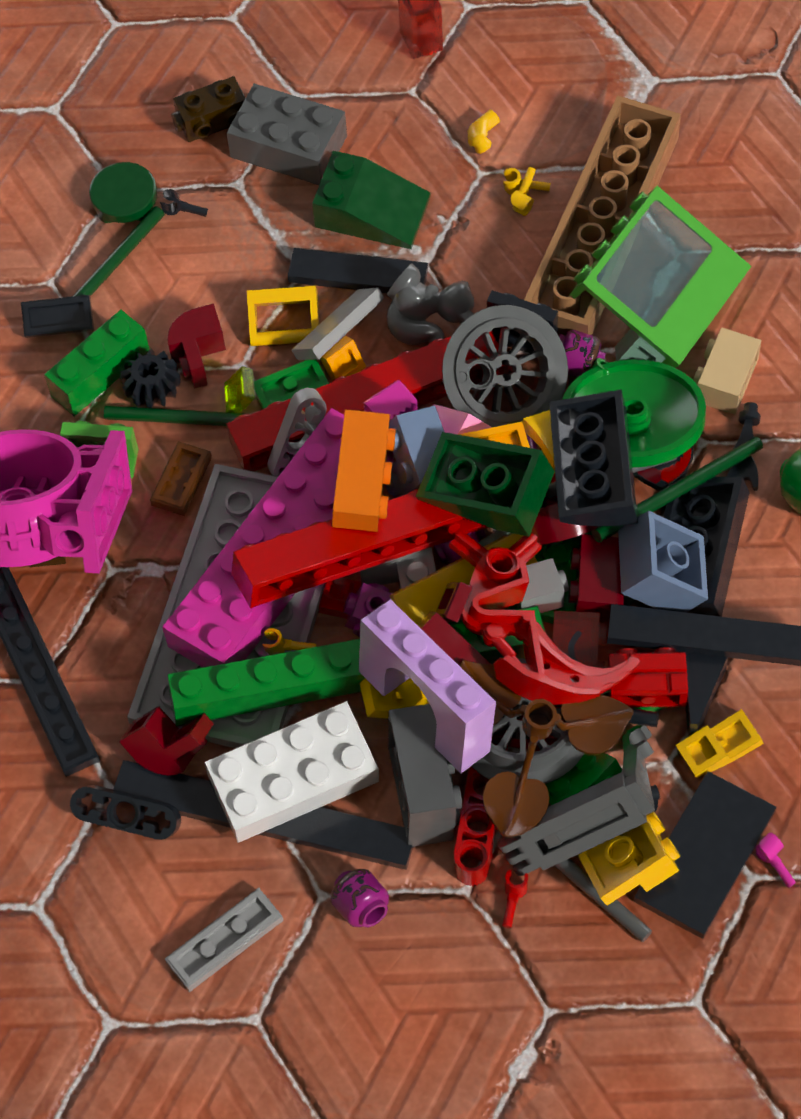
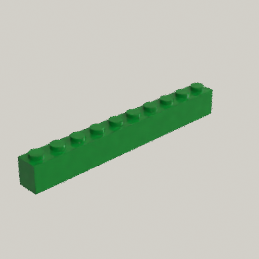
(288, 678)

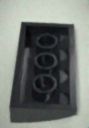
(593, 460)
(717, 513)

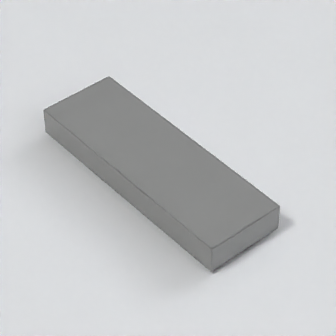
(338, 324)
(224, 939)

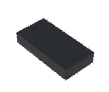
(57, 316)

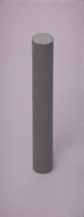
(615, 909)

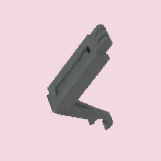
(589, 815)

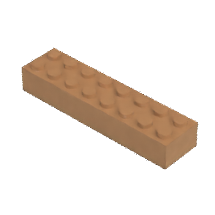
(622, 164)

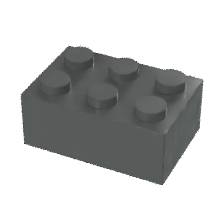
(286, 133)
(422, 777)

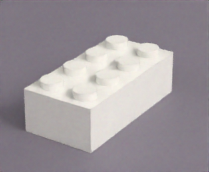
(292, 771)

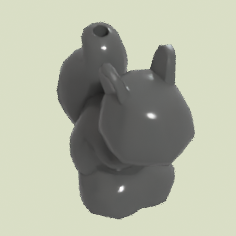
(415, 302)

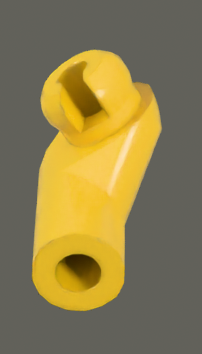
(479, 130)

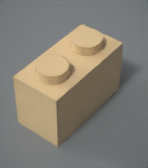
(727, 369)

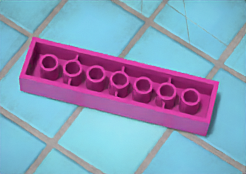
(214, 619)

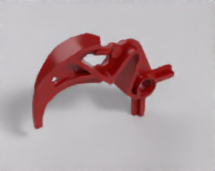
(502, 581)

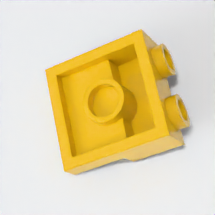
(631, 861)

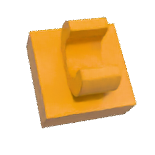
(343, 359)

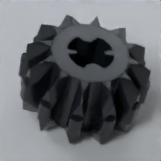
(150, 378)

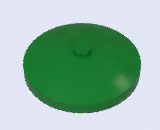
(661, 405)

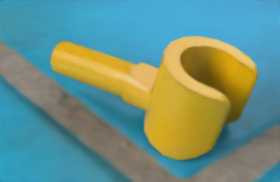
(514, 182)
(520, 200)
(282, 644)

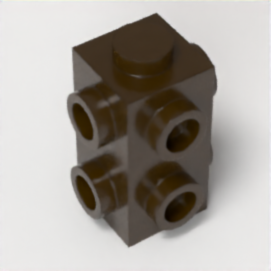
(207, 109)

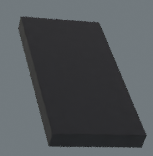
(713, 846)

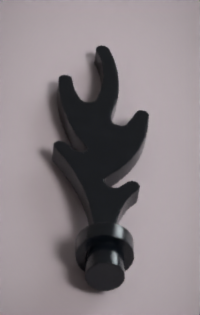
(747, 467)

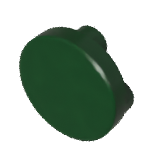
(123, 192)

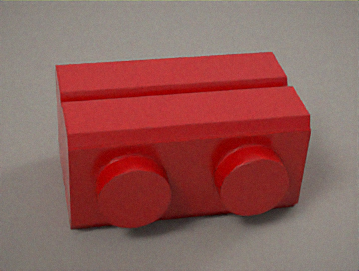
(656, 681)

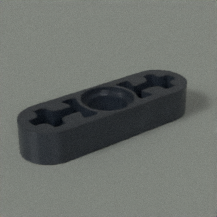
(96, 815)

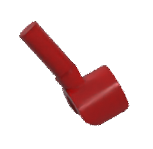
(514, 893)

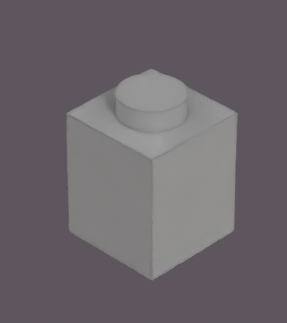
(545, 587)

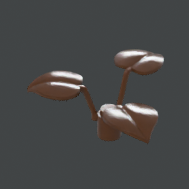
(592, 726)

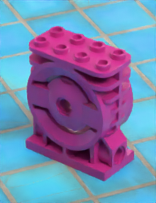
(60, 497)

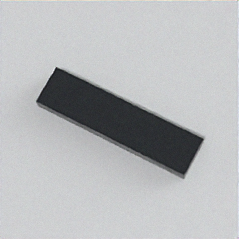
(348, 270)

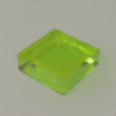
(239, 390)

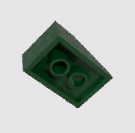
(368, 201)
(487, 482)

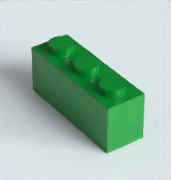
(96, 362)

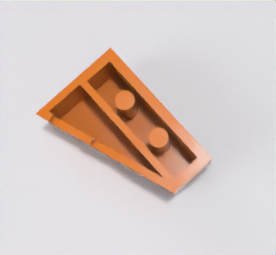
(363, 470)

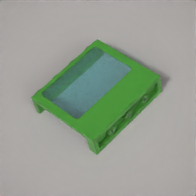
(662, 274)

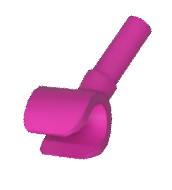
(767, 852)

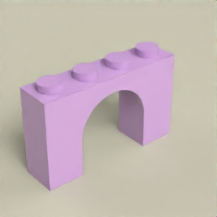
(397, 650)

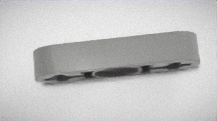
(295, 421)

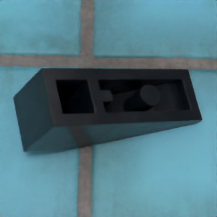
(703, 677)

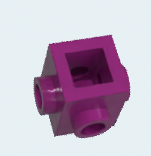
(363, 602)

